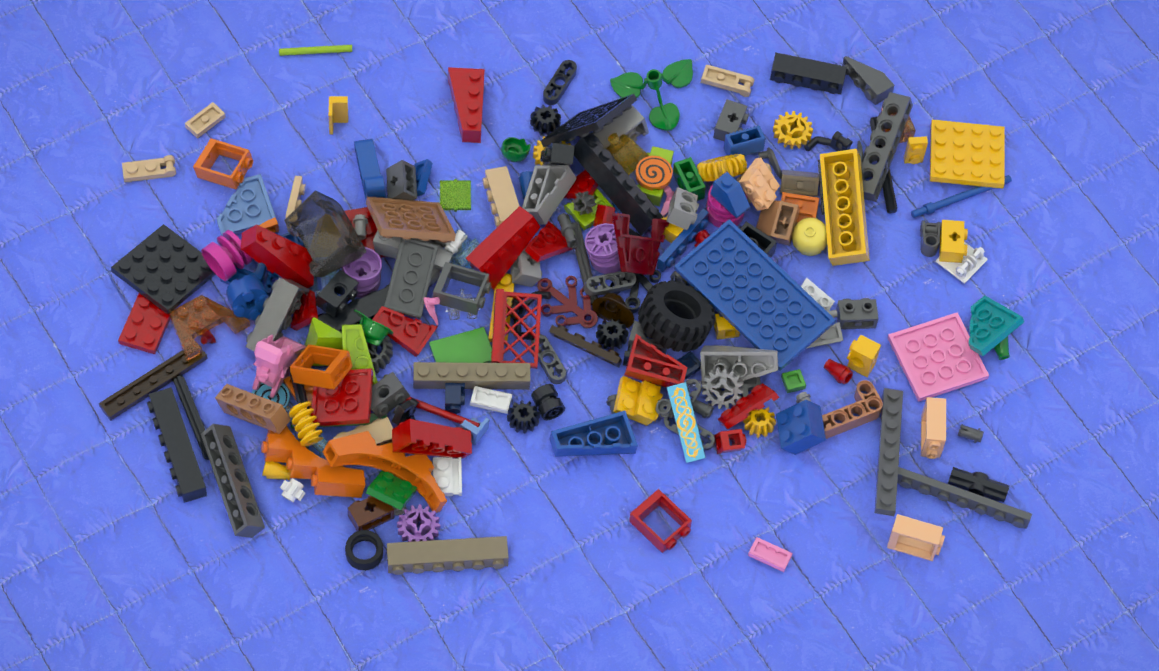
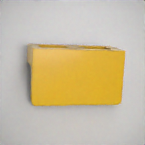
(337, 111)

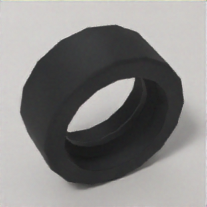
(364, 535)

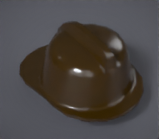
(614, 307)

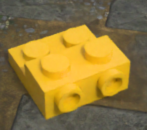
(638, 400)

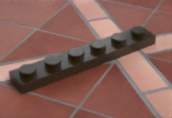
(149, 383)

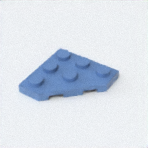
(246, 207)

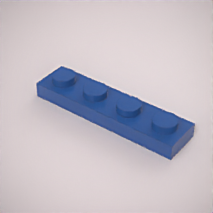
(680, 244)

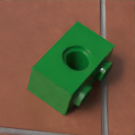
(689, 177)

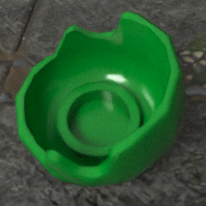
(515, 149)

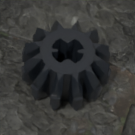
(545, 119)
(612, 334)
(528, 422)

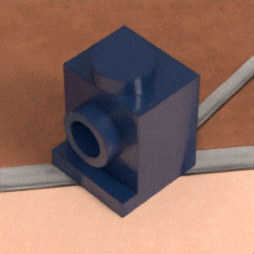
(454, 397)

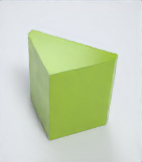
(323, 335)

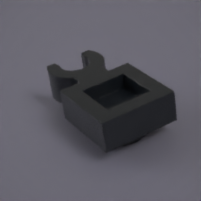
(403, 411)

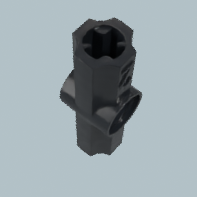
(979, 484)

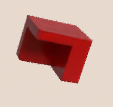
(604, 215)

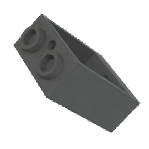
(466, 275)

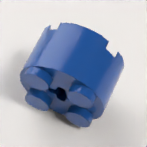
(247, 296)

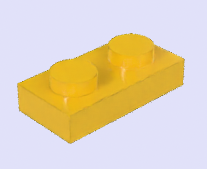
(915, 150)

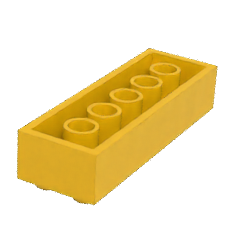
(844, 207)

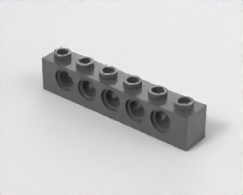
(892, 104)
(232, 481)

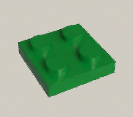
(391, 490)

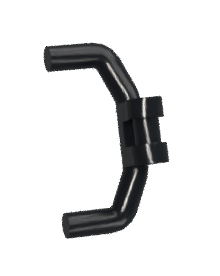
(837, 142)
(521, 312)

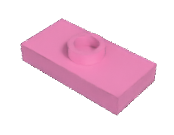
(770, 554)

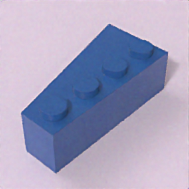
(595, 437)

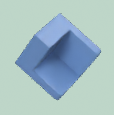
(476, 432)

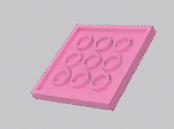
(937, 357)

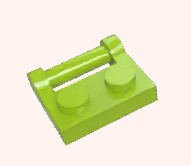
(587, 220)

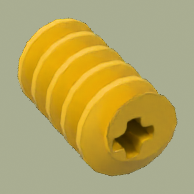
(305, 424)

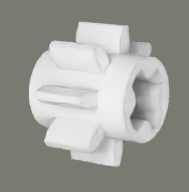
(292, 490)

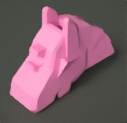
(274, 360)

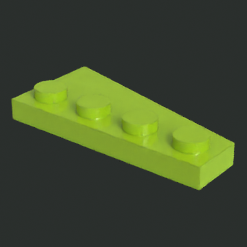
(355, 342)

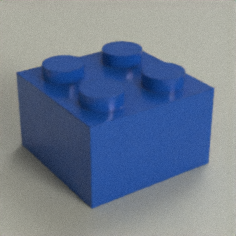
(800, 427)

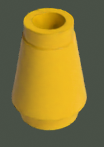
(275, 470)

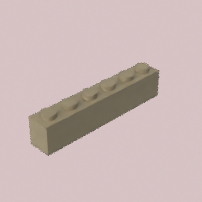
(485, 375)
(447, 555)

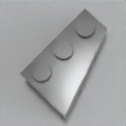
(547, 190)

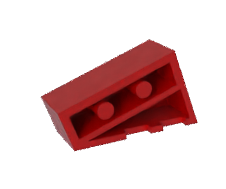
(653, 365)

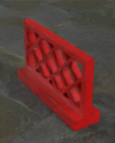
(499, 324)

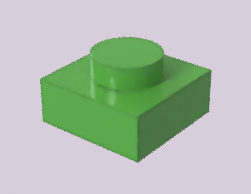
(793, 381)

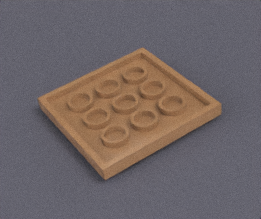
(410, 219)

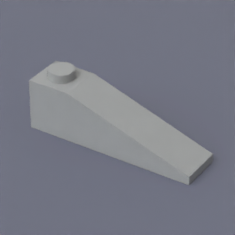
(389, 248)
(744, 361)

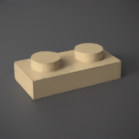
(205, 120)

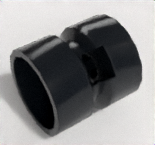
(547, 402)

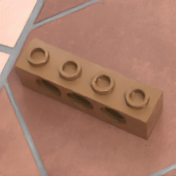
(253, 408)

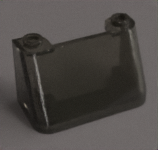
(325, 234)

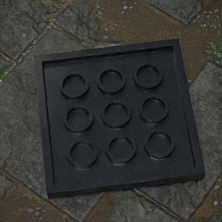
(589, 120)
(164, 269)

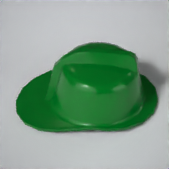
(373, 331)

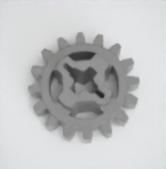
(730, 388)

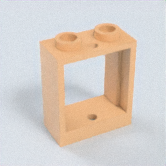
(933, 427)
(916, 538)

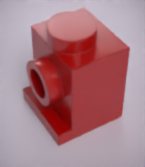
(722, 441)

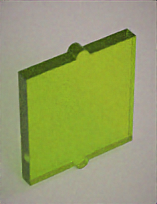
(455, 194)

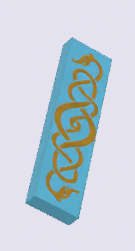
(686, 422)

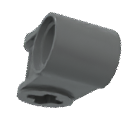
(929, 235)

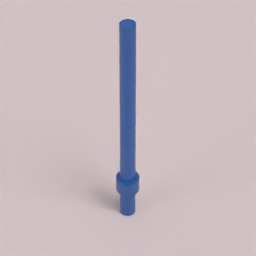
(930, 207)

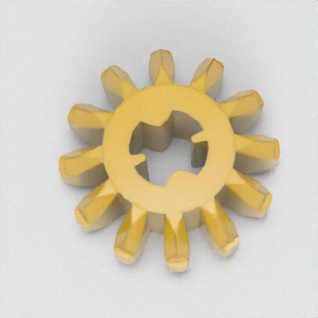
(760, 422)

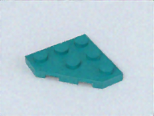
(990, 324)

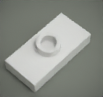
(491, 399)

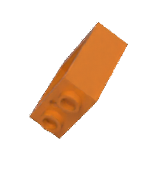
(210, 154)
(337, 360)

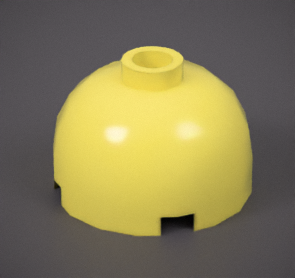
(809, 236)

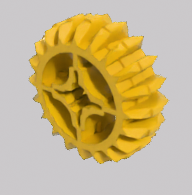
(716, 167)

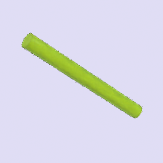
(315, 50)

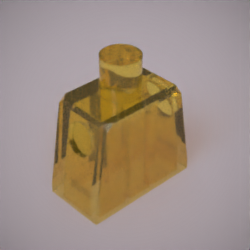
(625, 152)

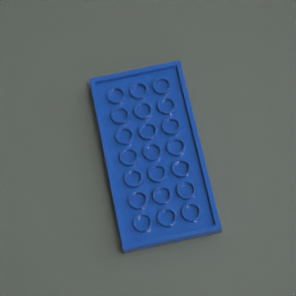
(754, 293)

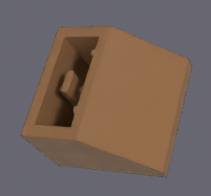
(779, 221)

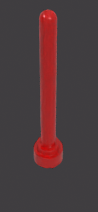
(442, 413)

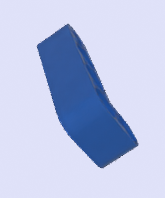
(369, 170)

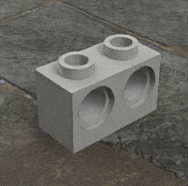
(682, 208)

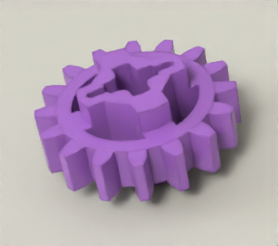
(408, 524)

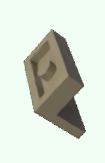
(799, 182)

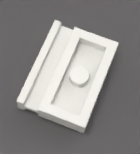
(448, 475)

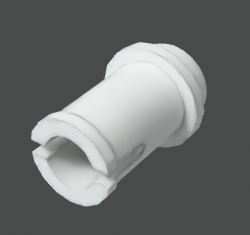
(452, 246)

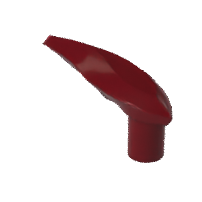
(207, 337)

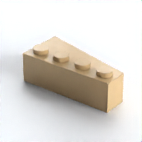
(500, 193)

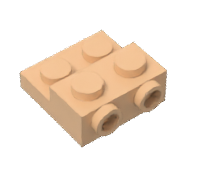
(759, 184)

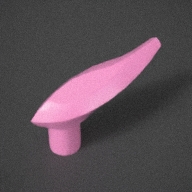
(669, 193)
(429, 304)

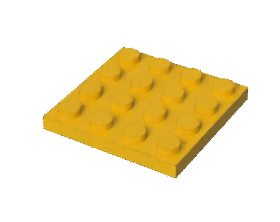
(967, 154)

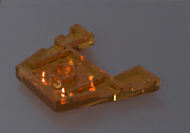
(200, 316)

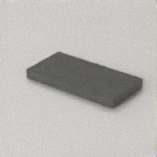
(411, 277)

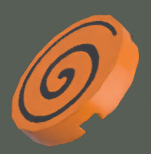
(654, 172)

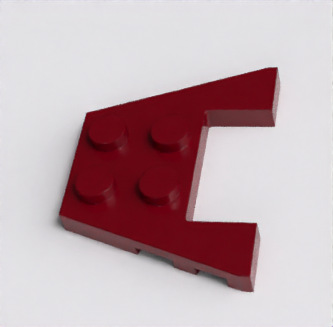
(638, 253)

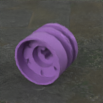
(603, 249)
(366, 272)

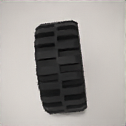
(676, 316)

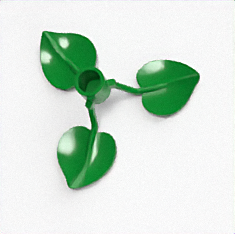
(677, 73)

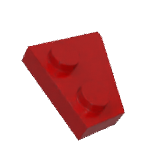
(583, 183)
(306, 312)

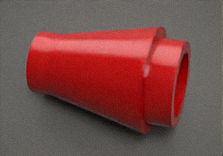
(839, 371)

